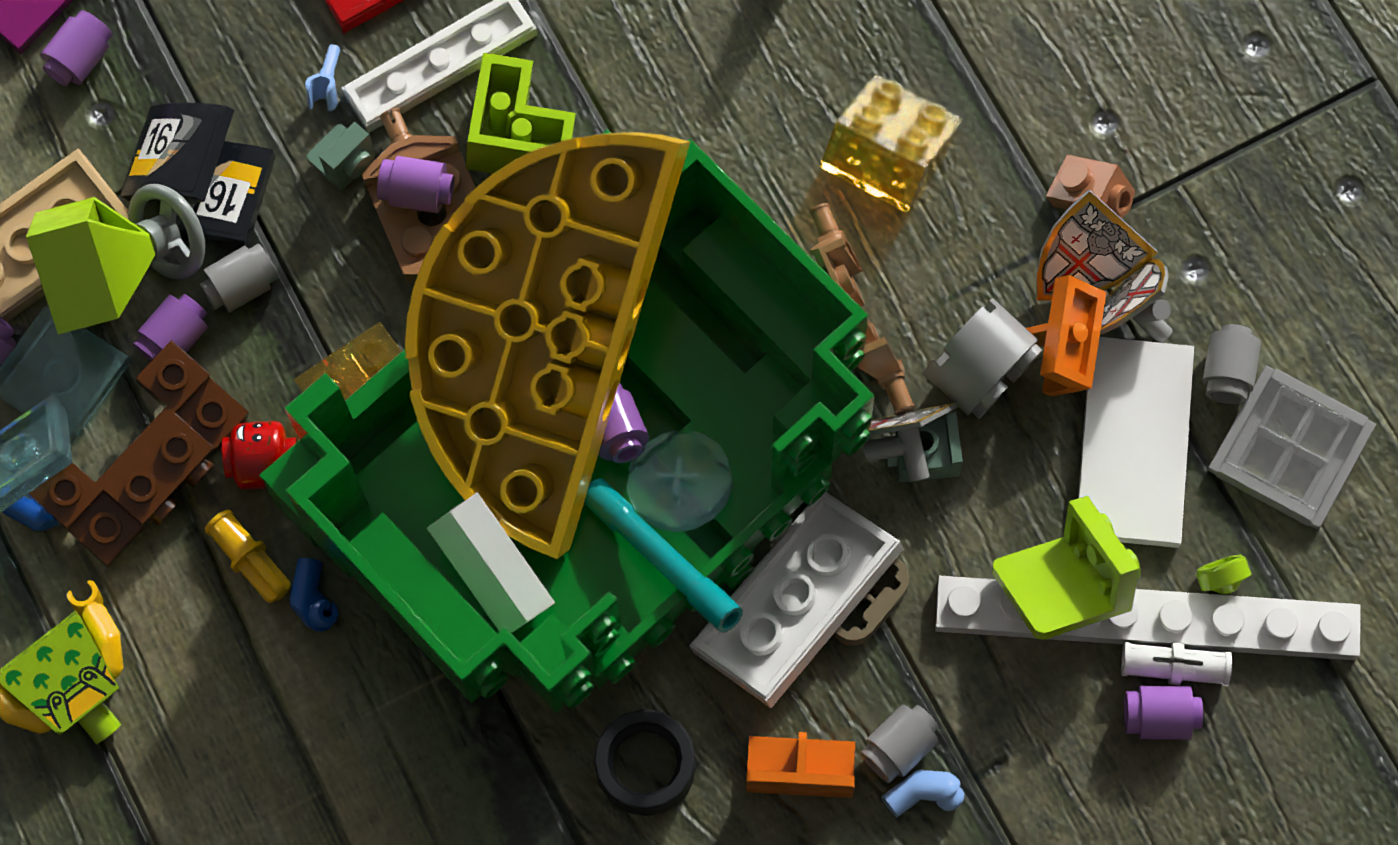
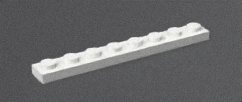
(1171, 617)

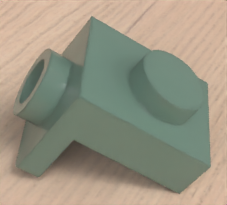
(343, 155)

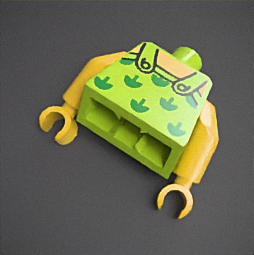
(66, 674)

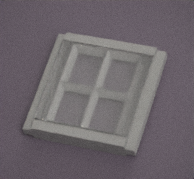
(1292, 447)

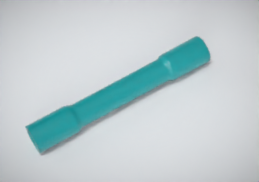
(700, 591)

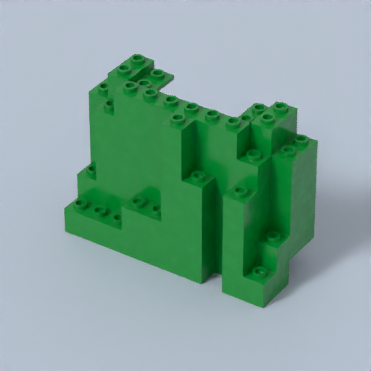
(728, 344)

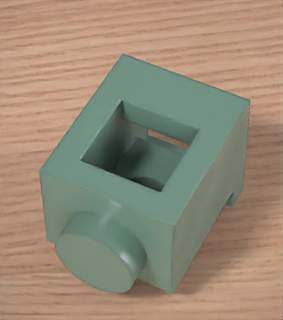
(944, 456)

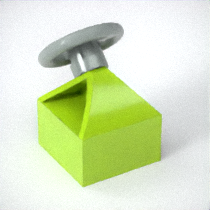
(96, 257)

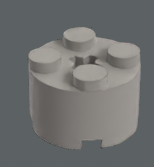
(980, 358)

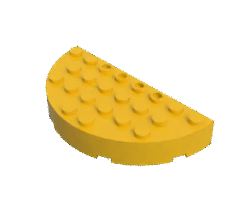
(532, 321)

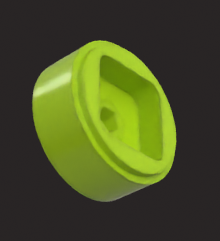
(1223, 574)

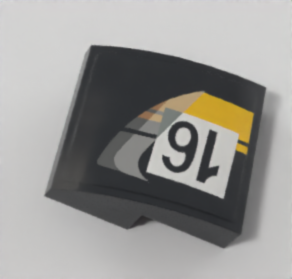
(179, 149)
(234, 194)

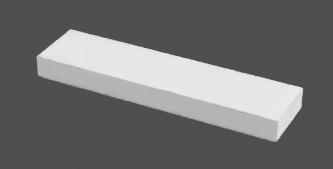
(439, 61)

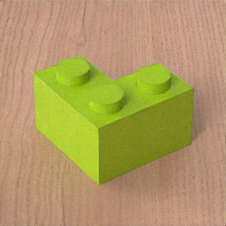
(503, 122)

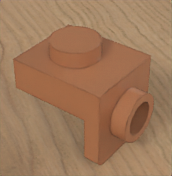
(1100, 177)

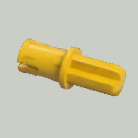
(248, 556)

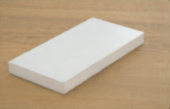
(1138, 438)
(798, 597)

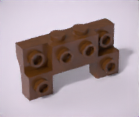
(154, 467)

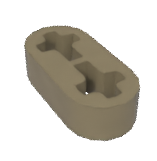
(878, 608)

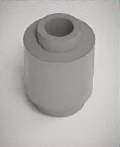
(238, 278)
(1231, 364)
(900, 742)

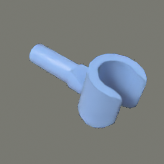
(323, 84)

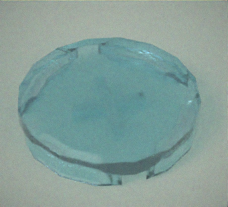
(680, 481)

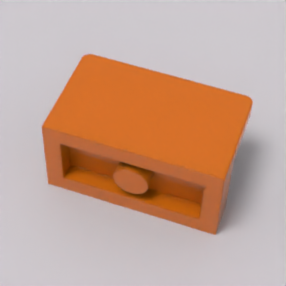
(1070, 336)
(800, 766)

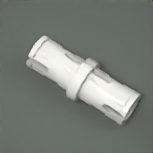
(1176, 664)

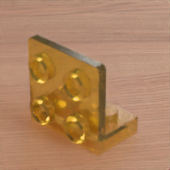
(888, 141)

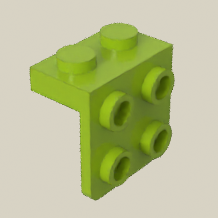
(1072, 578)

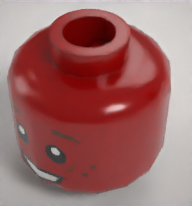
(252, 450)

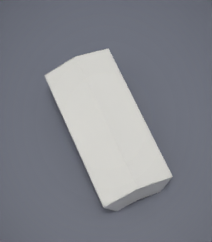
(490, 564)

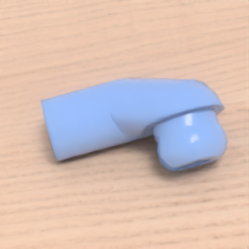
(924, 785)

